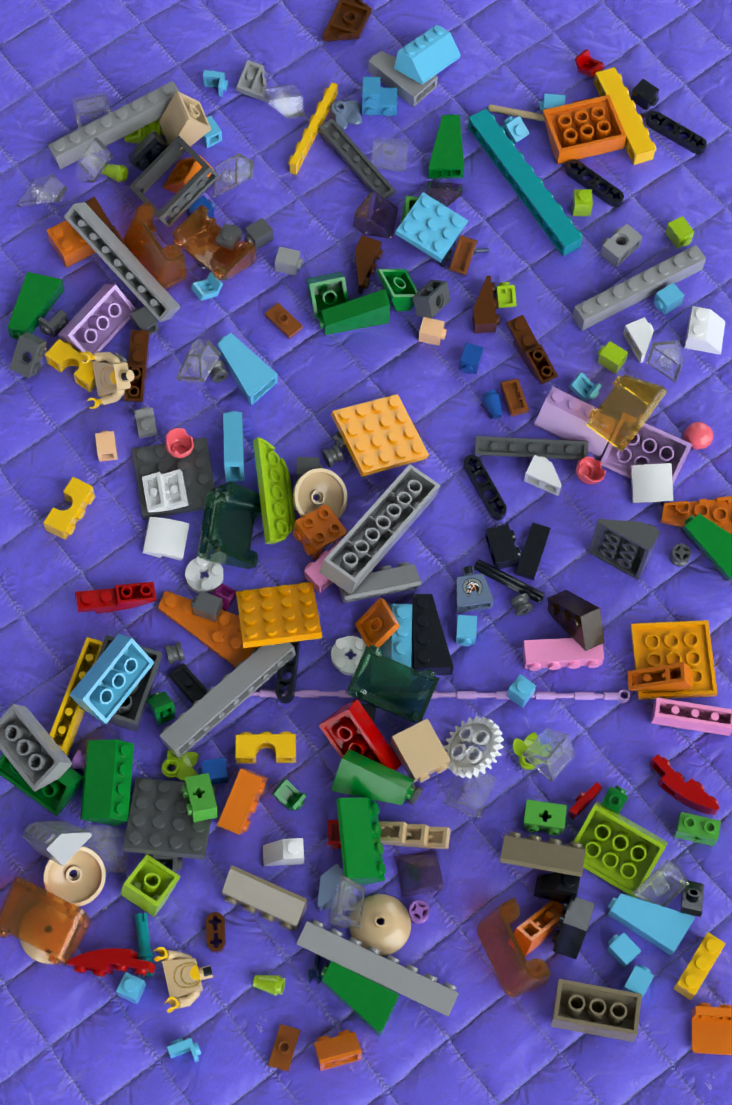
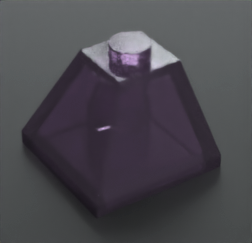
(444, 192)
(376, 216)
(419, 873)

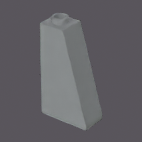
(412, 92)

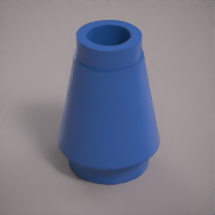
(492, 403)

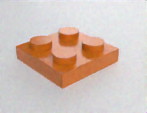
(377, 624)

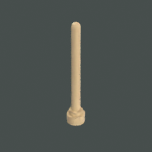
(515, 112)

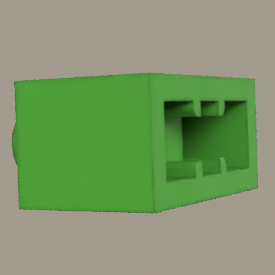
(200, 797)
(554, 814)
(697, 829)

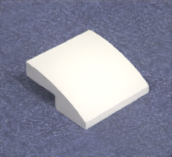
(652, 483)
(165, 491)
(165, 538)

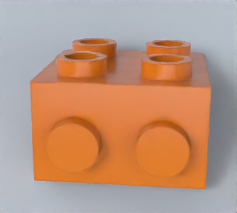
(318, 530)
(711, 1029)

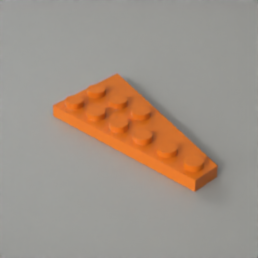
(716, 510)
(221, 636)

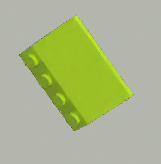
(618, 848)

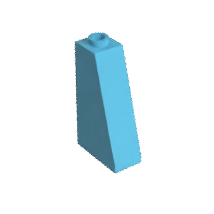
(247, 369)
(233, 446)
(651, 921)

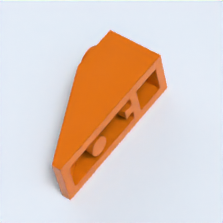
(661, 678)
(538, 927)

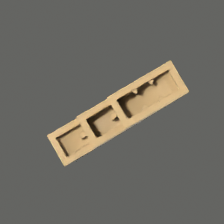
(414, 835)

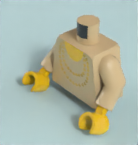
(110, 376)
(182, 977)

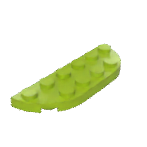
(274, 492)

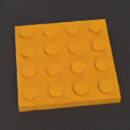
(379, 435)
(278, 615)
(676, 643)

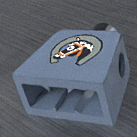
(472, 592)

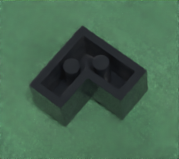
(572, 926)

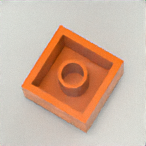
(68, 243)

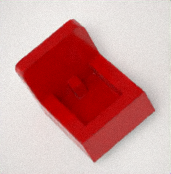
(588, 65)
(333, 834)

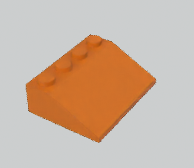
(584, 129)

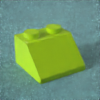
(150, 885)

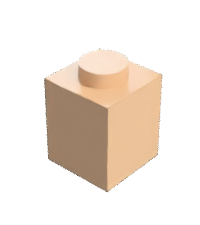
(432, 331)
(106, 446)

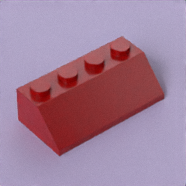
(354, 730)

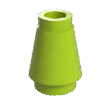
(116, 172)
(270, 983)

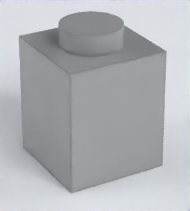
(288, 261)

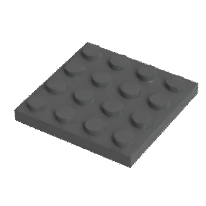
(195, 470)
(161, 823)

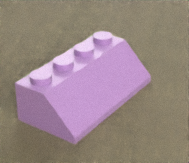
(98, 320)
(567, 419)

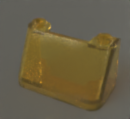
(625, 410)

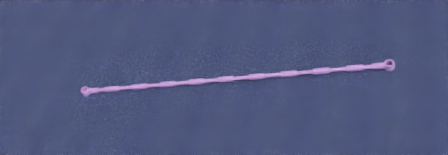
(466, 695)

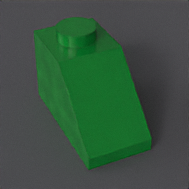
(161, 707)

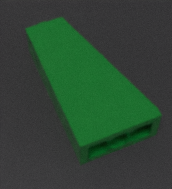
(447, 153)
(34, 301)
(357, 313)
(712, 541)
(371, 780)
(362, 996)

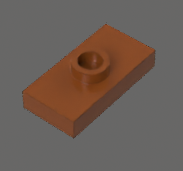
(463, 255)
(283, 320)
(514, 397)
(284, 1048)

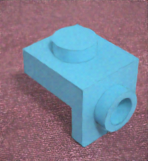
(215, 80)
(515, 128)
(207, 288)
(584, 387)
(180, 1047)

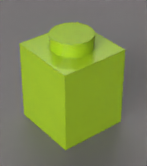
(582, 202)
(679, 232)
(612, 357)

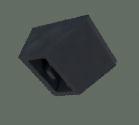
(147, 150)

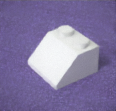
(704, 331)

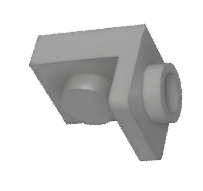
(145, 422)

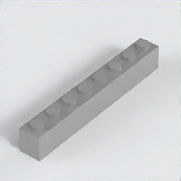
(113, 125)
(122, 261)
(638, 287)
(225, 697)
(377, 967)

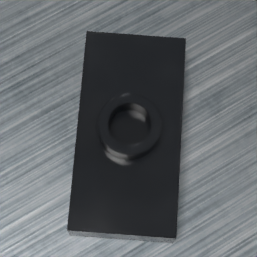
(692, 899)

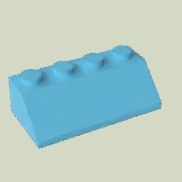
(427, 55)
(399, 644)
(112, 678)

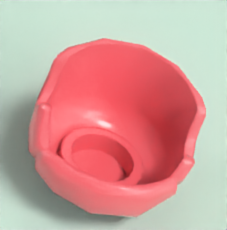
(699, 435)
(179, 443)
(590, 471)

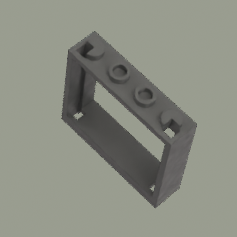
(189, 192)

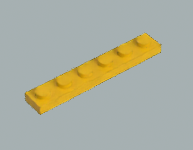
(310, 133)

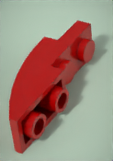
(115, 599)
(689, 793)
(104, 960)

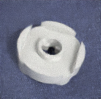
(209, 584)
(344, 646)

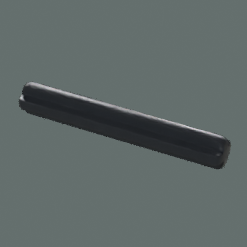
(508, 580)

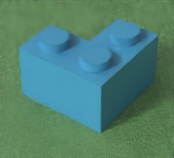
(377, 99)

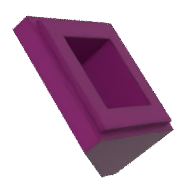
(227, 595)

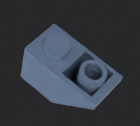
(328, 886)

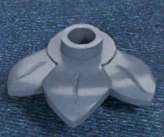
(348, 114)

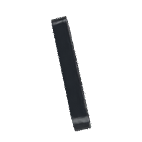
(677, 130)
(596, 181)
(481, 488)
(290, 683)

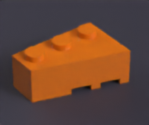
(242, 801)

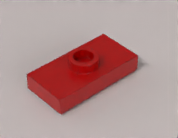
(584, 800)

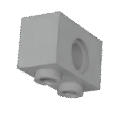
(618, 253)

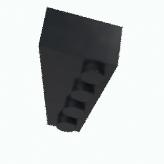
(429, 642)

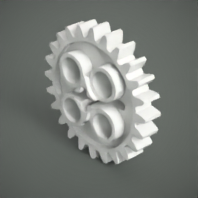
(475, 734)

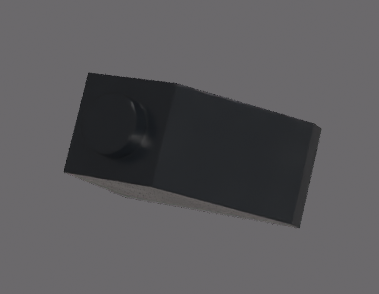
(557, 886)

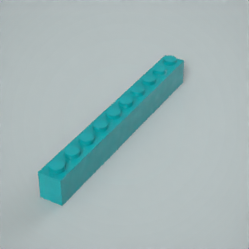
(525, 182)

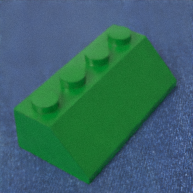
(107, 782)
(52, 796)
(361, 840)

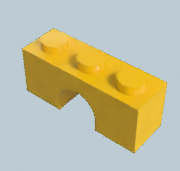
(64, 355)
(63, 522)
(250, 744)
(699, 966)

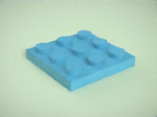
(431, 227)

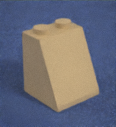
(185, 119)
(420, 751)

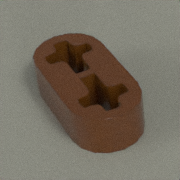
(210, 932)

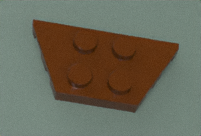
(347, 21)

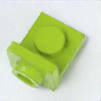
(506, 295)

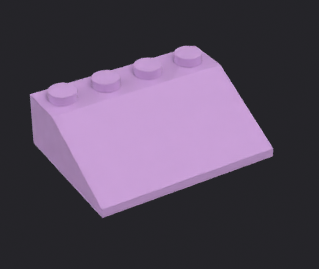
(648, 447)

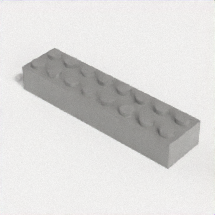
(379, 529)

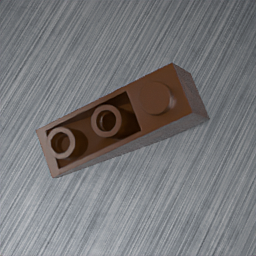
(366, 256)
(484, 315)

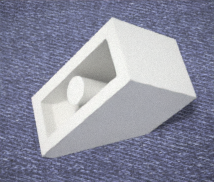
(638, 337)
(543, 475)
(284, 852)

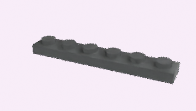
(355, 159)
(529, 447)

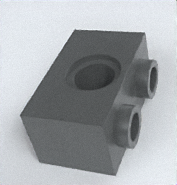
(431, 298)
(21, 362)

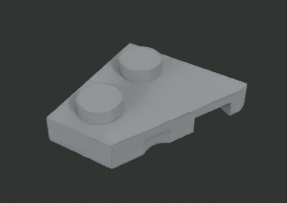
(252, 80)

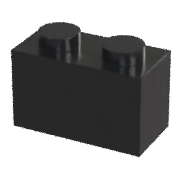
(502, 546)

